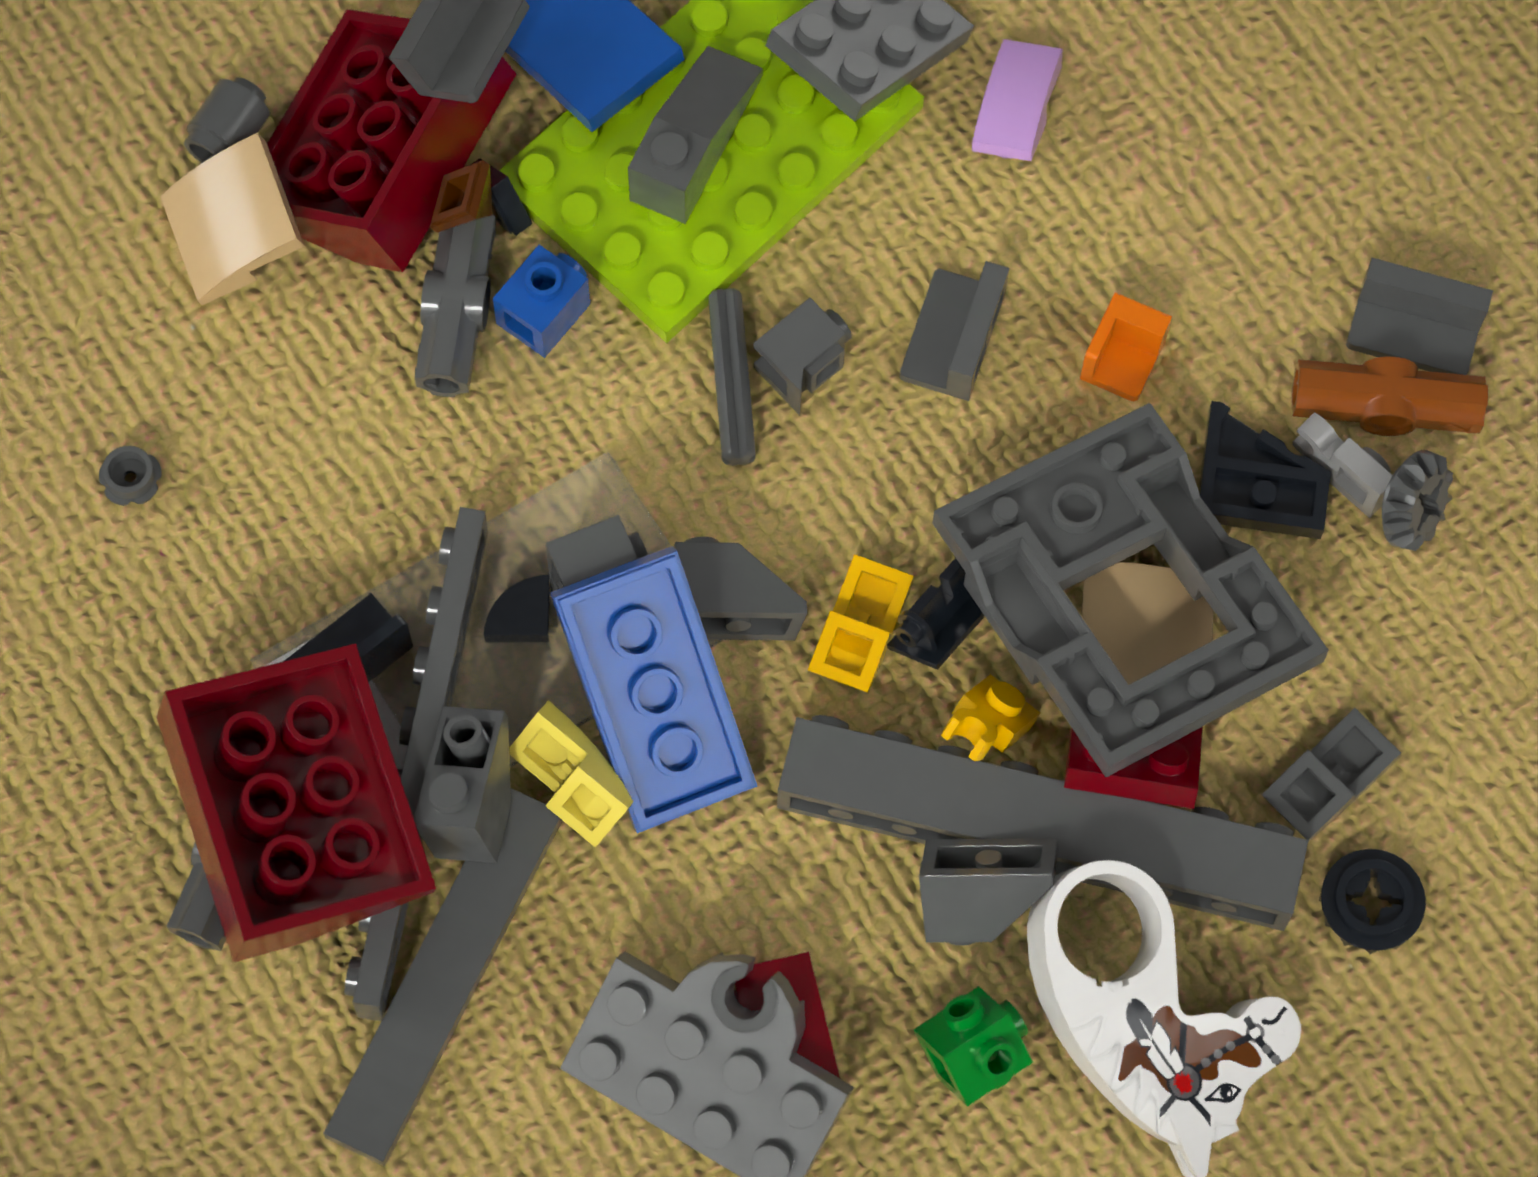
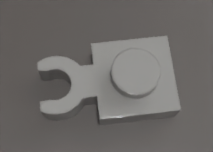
(1354, 470)

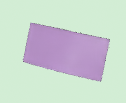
(1017, 100)

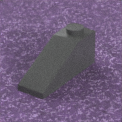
(691, 134)

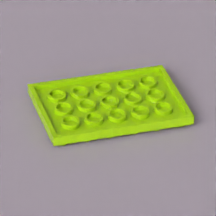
(772, 173)

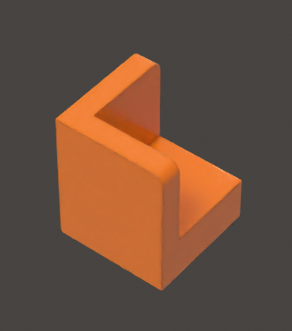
(1125, 347)

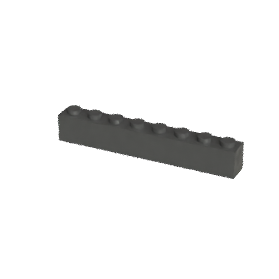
(943, 794)

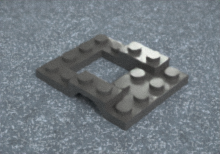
(1085, 512)

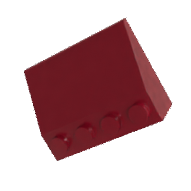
(367, 150)
(293, 800)

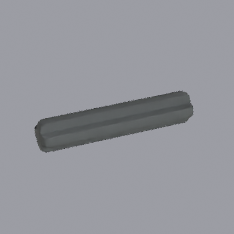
(732, 377)

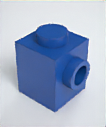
(542, 299)

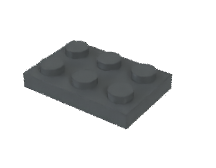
(867, 48)

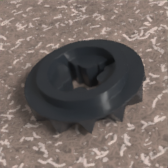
(1394, 882)

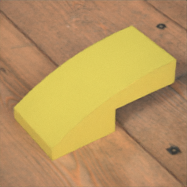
(565, 760)

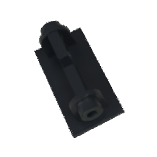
(937, 620)

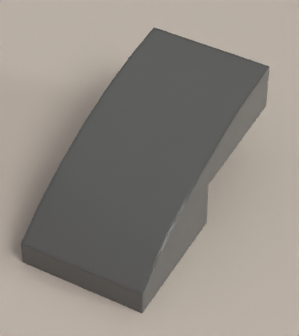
(1332, 775)

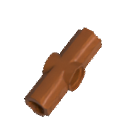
(1389, 396)

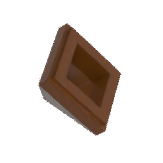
(463, 197)

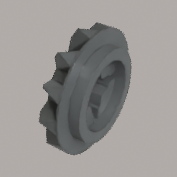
(1416, 500)

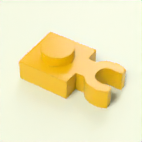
(991, 716)

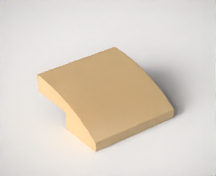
(231, 218)
(1144, 617)

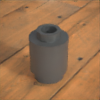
(226, 117)

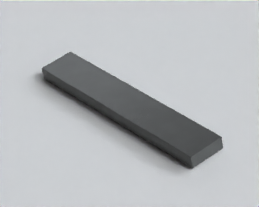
(440, 986)

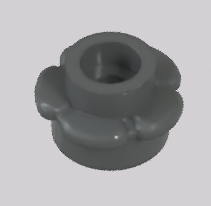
(124, 461)

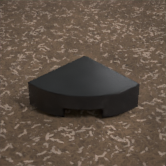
(507, 203)
(520, 613)

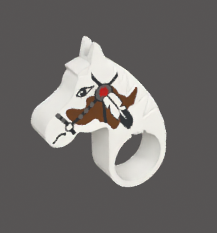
(1150, 1060)

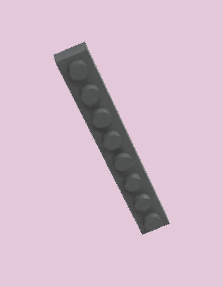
(436, 671)

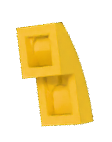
(861, 624)

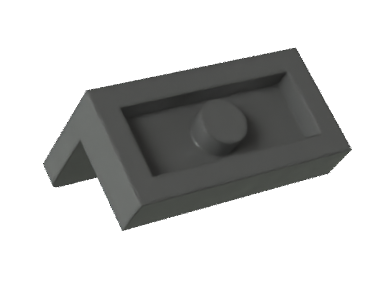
(456, 45)
(1418, 317)
(954, 330)

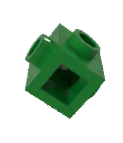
(975, 1044)

